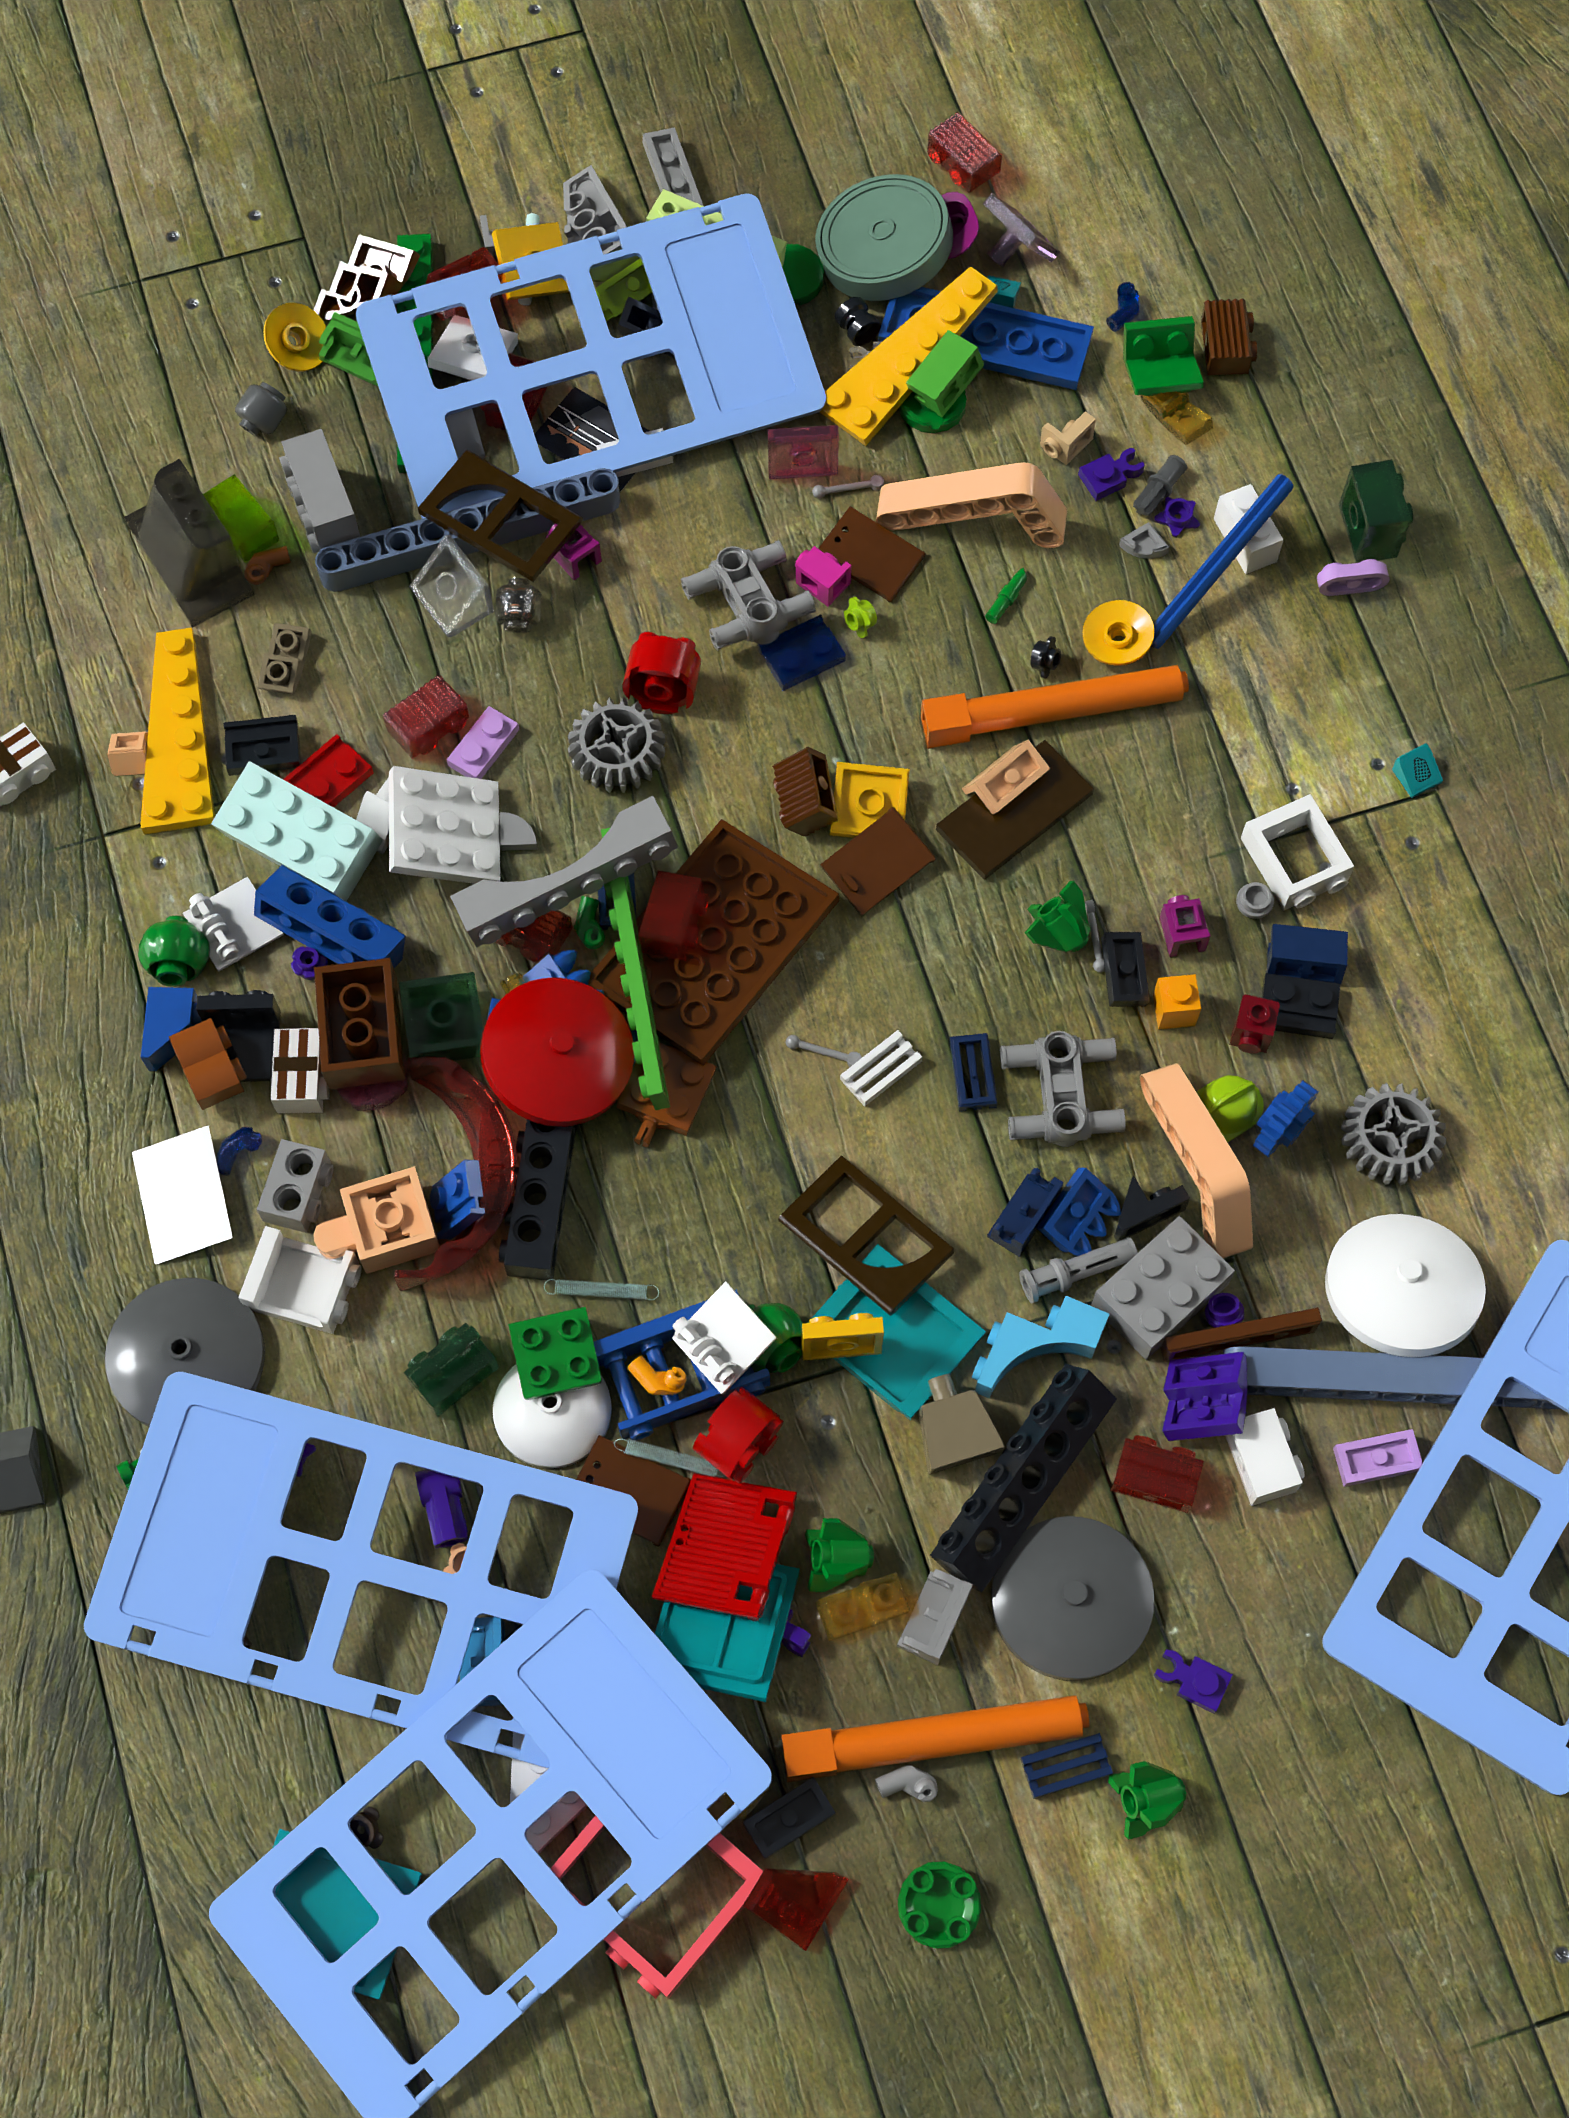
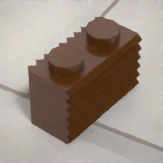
(1227, 337)
(805, 792)

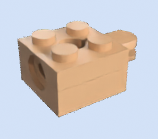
(371, 1222)

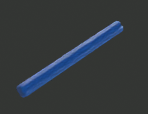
(1221, 558)

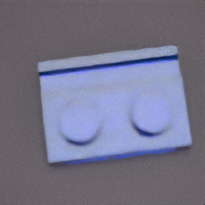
(802, 652)

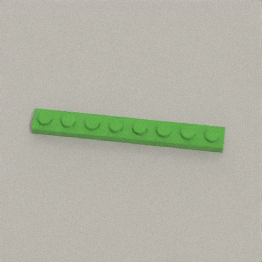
(636, 986)

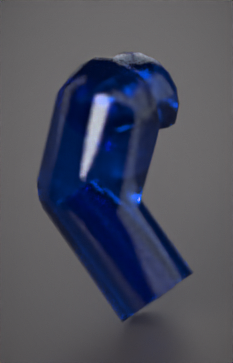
(1128, 306)
(230, 1146)

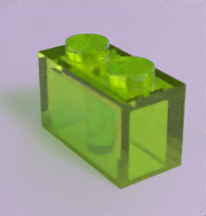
(242, 517)

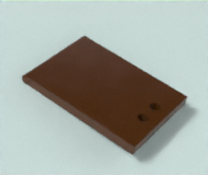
(875, 554)
(877, 861)
(650, 1484)

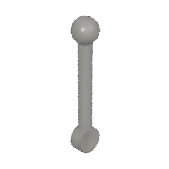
(875, 483)
(1098, 964)
(794, 1042)

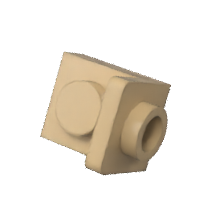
(1071, 440)

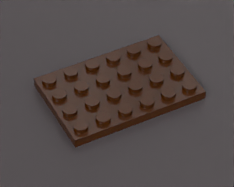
(752, 928)

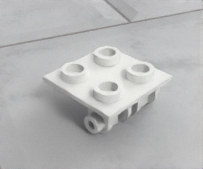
(230, 923)
(723, 1337)

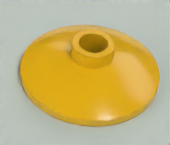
(304, 326)
(1118, 619)

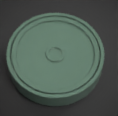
(884, 237)

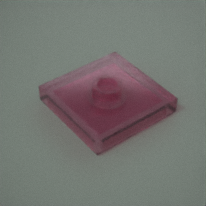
(803, 452)

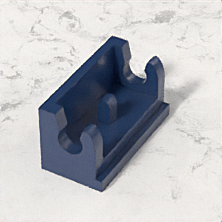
(1308, 953)
(1024, 1212)

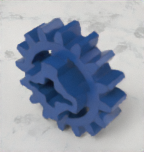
(1285, 1118)

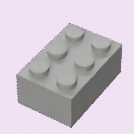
(318, 491)
(1163, 1287)

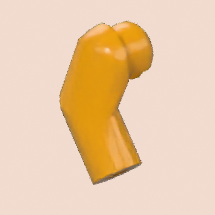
(657, 1382)

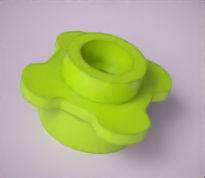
(860, 616)

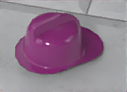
(963, 221)

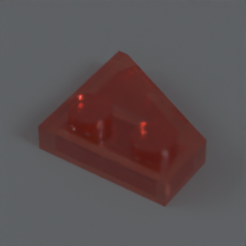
(795, 1901)

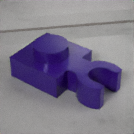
(1108, 476)
(1200, 1682)

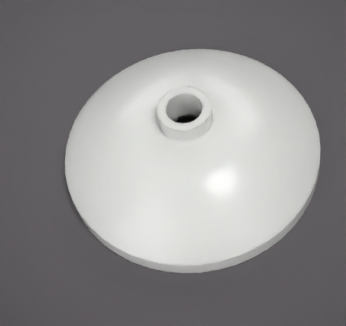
(550, 1435)

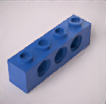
(325, 920)

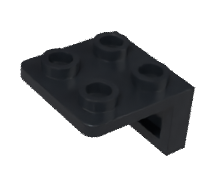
(250, 1027)

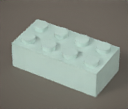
(297, 831)

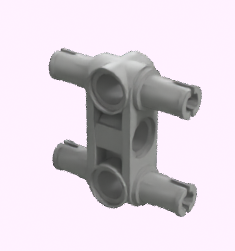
(739, 578)
(1062, 1088)

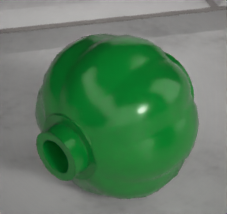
(170, 948)
(787, 1328)

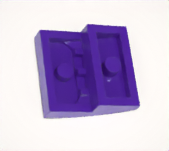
(1206, 1396)

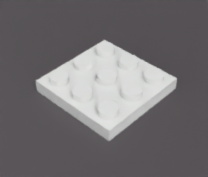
(443, 826)

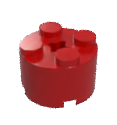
(662, 673)
(738, 1433)

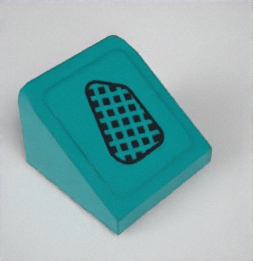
(1007, 291)
(1417, 770)

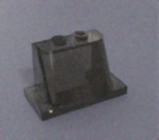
(189, 546)

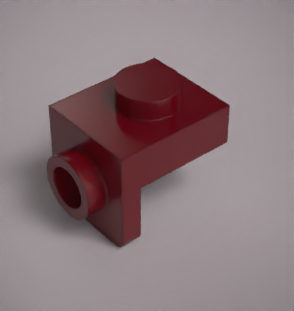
(1255, 1024)

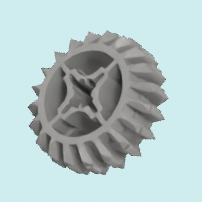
(628, 729)
(1421, 1126)

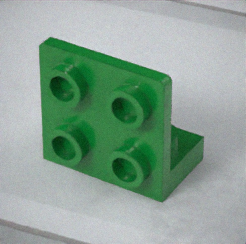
(1161, 356)
(555, 1353)

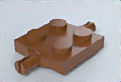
(686, 1088)

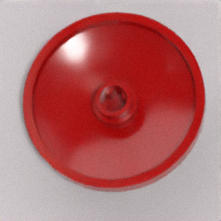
(557, 1052)

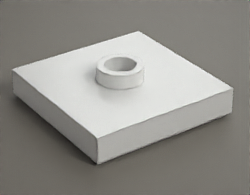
(459, 351)

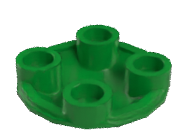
(939, 1904)

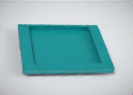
(919, 1340)
(730, 1650)
(336, 1911)

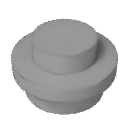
(1255, 900)

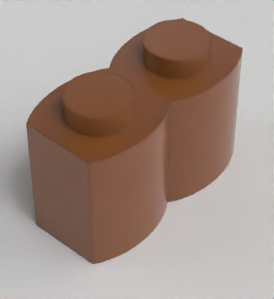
(207, 1063)

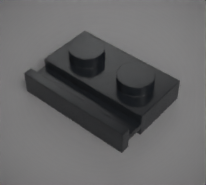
(265, 742)
(1305, 1004)

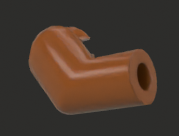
(263, 563)

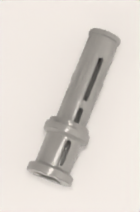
(1061, 1274)

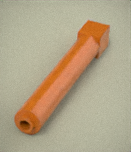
(955, 718)
(931, 1737)

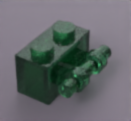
(451, 1368)

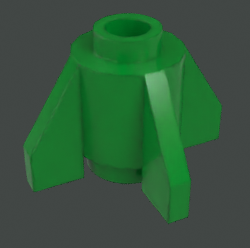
(1061, 921)
(837, 1554)
(1148, 1797)

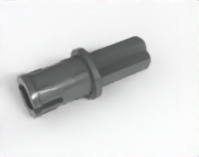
(1160, 485)

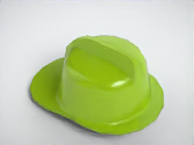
(1232, 1104)

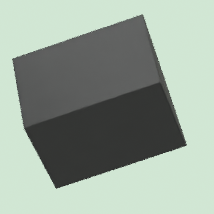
(20, 1470)

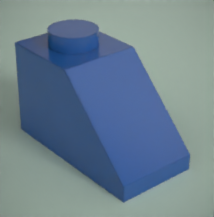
(166, 1014)

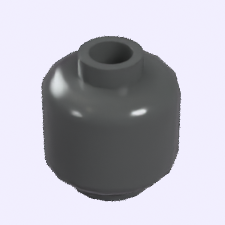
(261, 409)

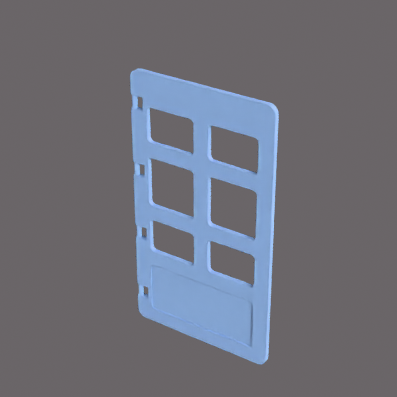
(722, 320)
(211, 1516)
(1454, 1691)
(617, 1731)

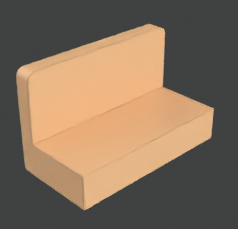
(1008, 776)

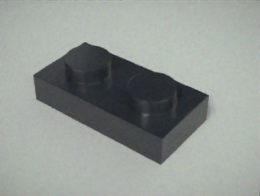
(1125, 969)
(789, 1818)

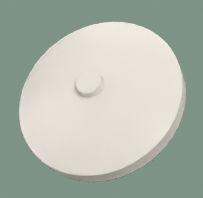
(1405, 1285)

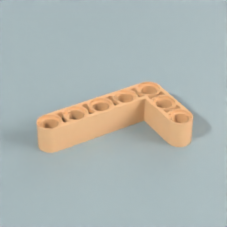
(977, 494)
(1206, 1157)

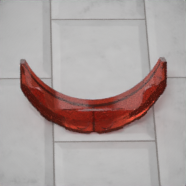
(491, 1144)

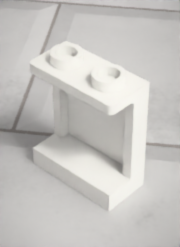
(299, 1283)

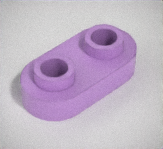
(1352, 578)

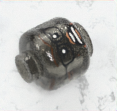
(518, 606)

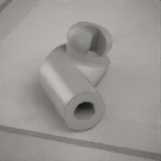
(910, 1780)

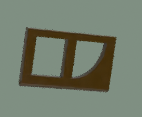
(475, 474)
(884, 1286)

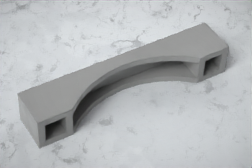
(498, 907)

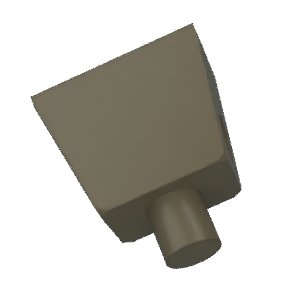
(955, 1427)

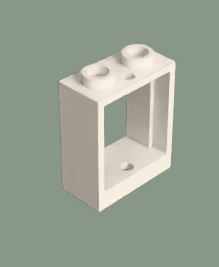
(1281, 821)

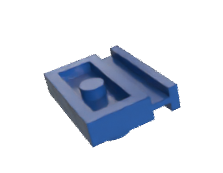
(457, 1199)

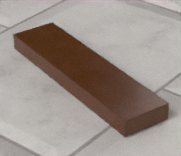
(1241, 1334)

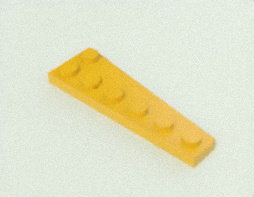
(877, 384)
(177, 760)

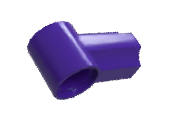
(443, 1506)

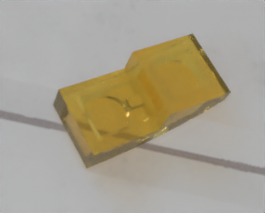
(1179, 415)

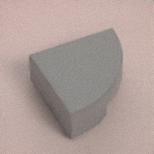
(1144, 543)
(516, 833)

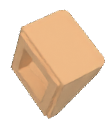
(127, 753)

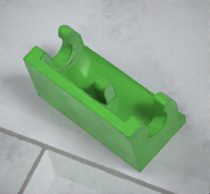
(345, 348)
(945, 373)

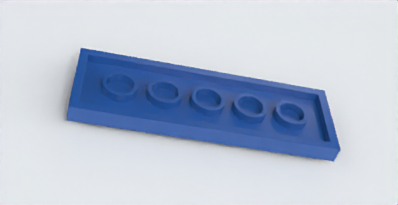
(1011, 339)

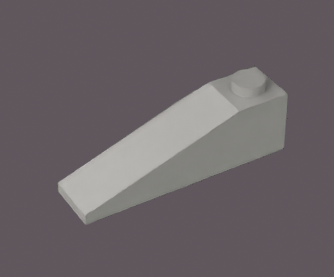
(593, 214)

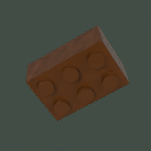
(359, 1023)

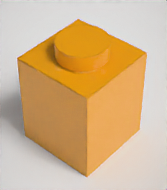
(1176, 1001)

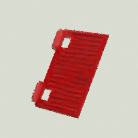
(724, 1546)

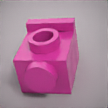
(822, 575)

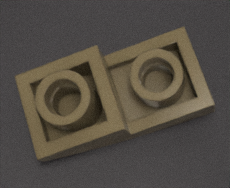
(285, 659)

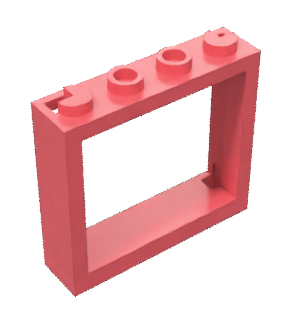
(624, 1954)

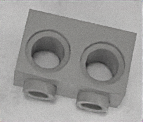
(286, 1185)

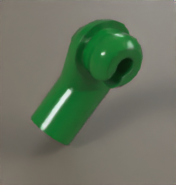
(587, 926)

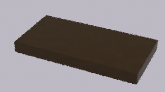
(994, 839)

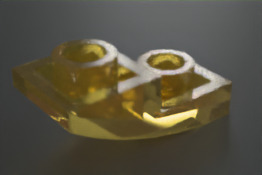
(862, 1606)

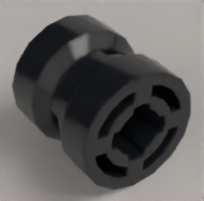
(859, 323)

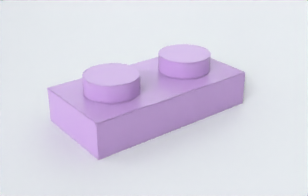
(483, 744)
(1378, 1457)

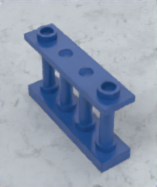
(649, 1340)

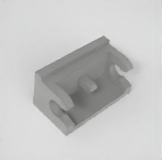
(935, 1616)

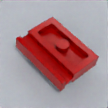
(331, 772)

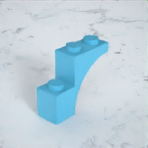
(1073, 1330)

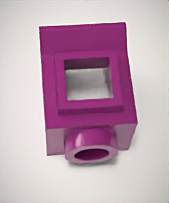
(575, 549)
(1184, 923)

